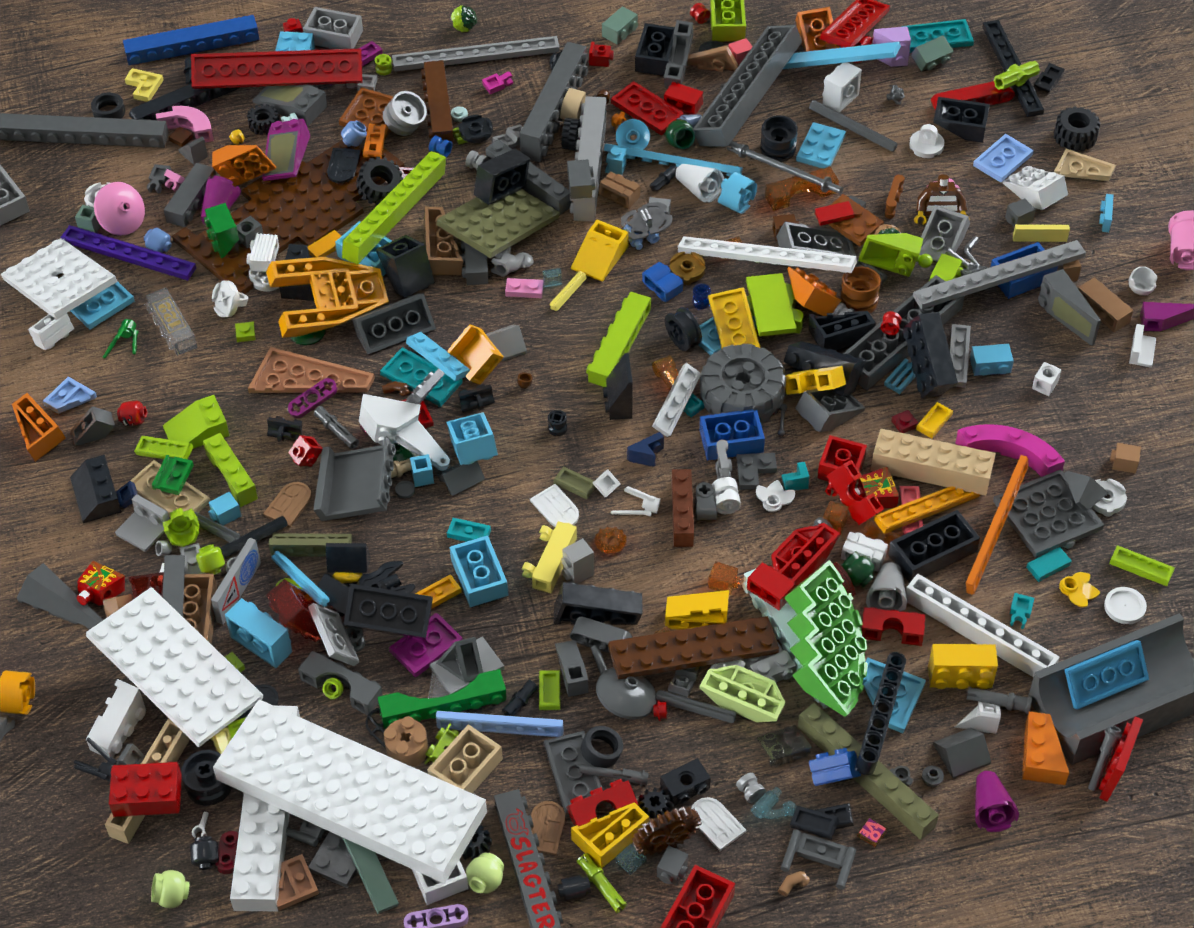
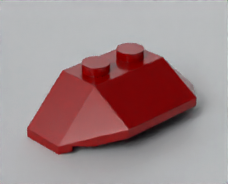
(804, 551)

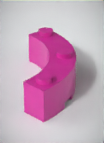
(1012, 443)

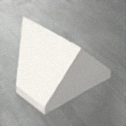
(982, 718)

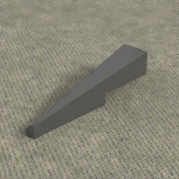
(50, 593)

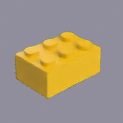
(962, 666)

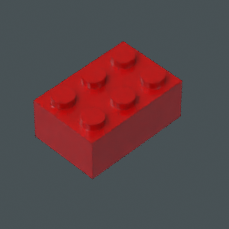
(145, 789)

